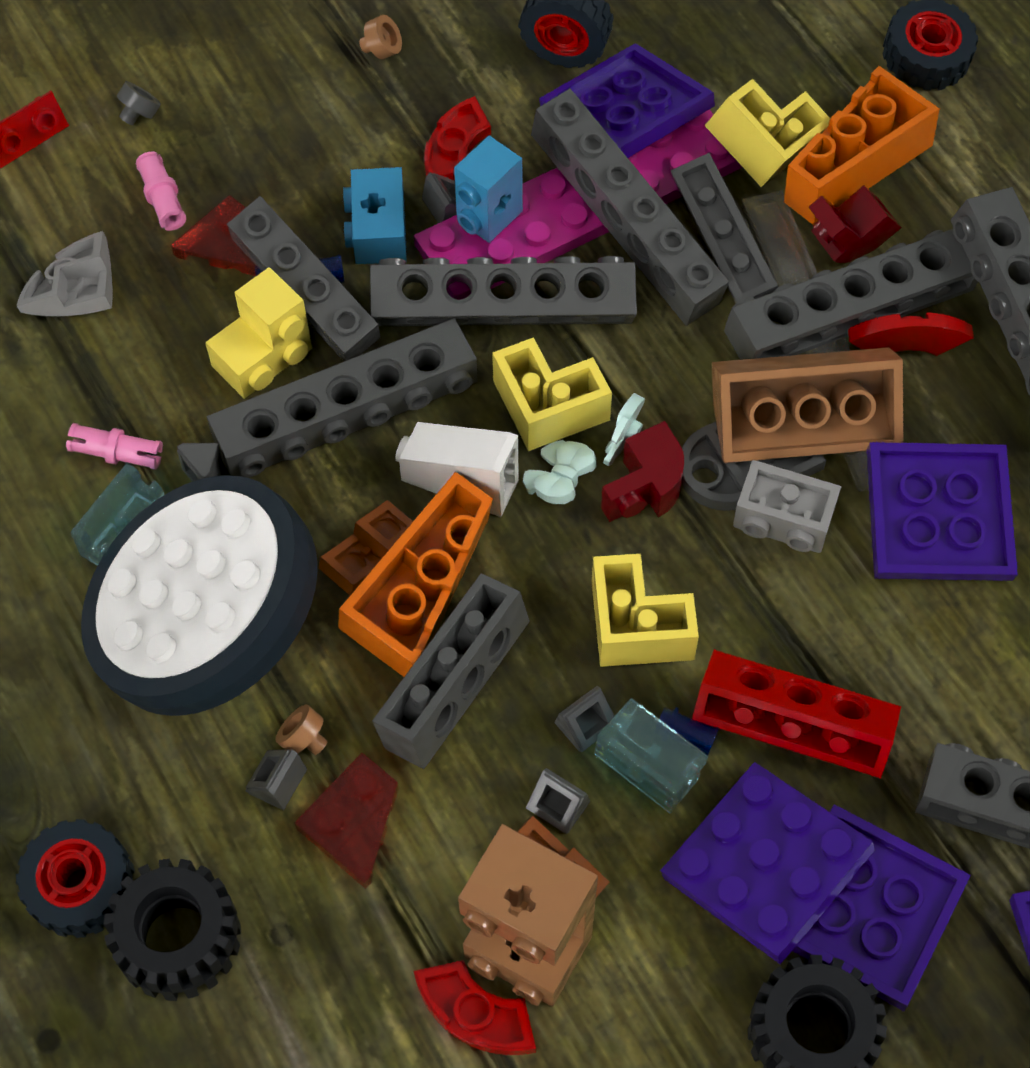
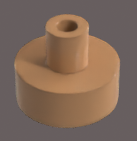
(381, 37)
(302, 731)

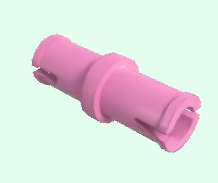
(160, 191)
(114, 446)

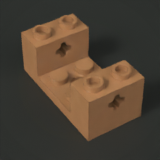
(529, 904)

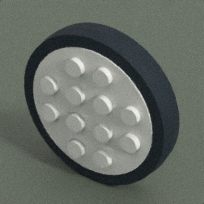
(199, 596)

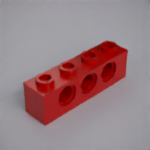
(797, 713)

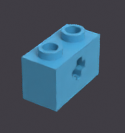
(488, 189)
(377, 215)

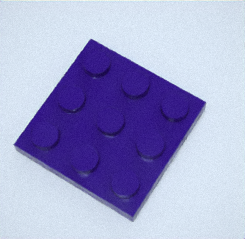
(637, 97)
(941, 511)
(767, 862)
(887, 914)

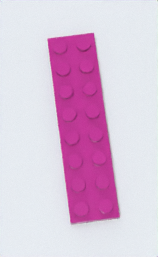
(557, 216)

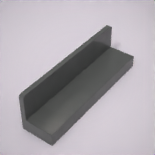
(723, 229)

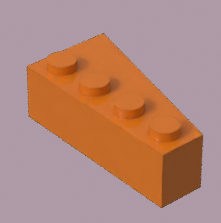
(862, 144)
(412, 585)

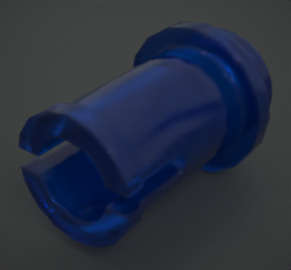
(695, 732)

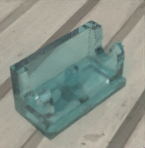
(113, 512)
(650, 755)

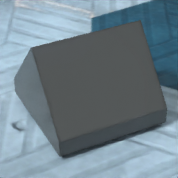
(440, 196)
(200, 460)
(585, 719)
(277, 777)
(557, 801)

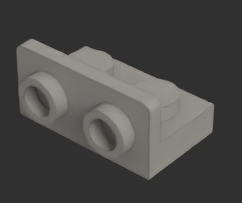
(786, 507)

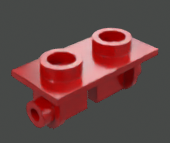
(30, 127)

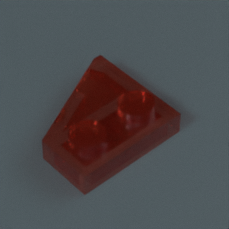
(213, 241)
(352, 818)

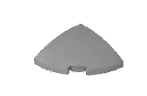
(73, 283)

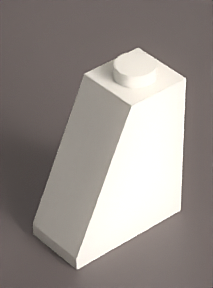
(478, 455)

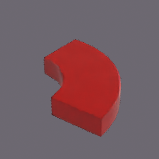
(455, 137)
(933, 335)
(474, 1014)

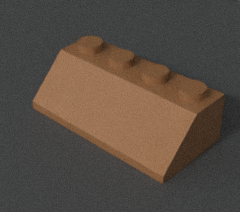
(807, 404)

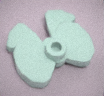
(625, 427)
(569, 462)

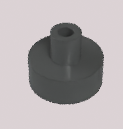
(137, 103)

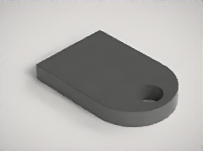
(704, 451)

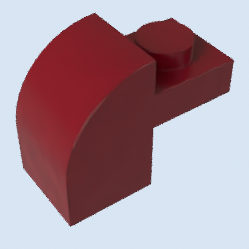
(853, 227)
(654, 476)

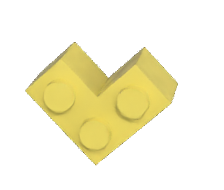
(761, 133)
(264, 337)
(545, 402)
(639, 626)

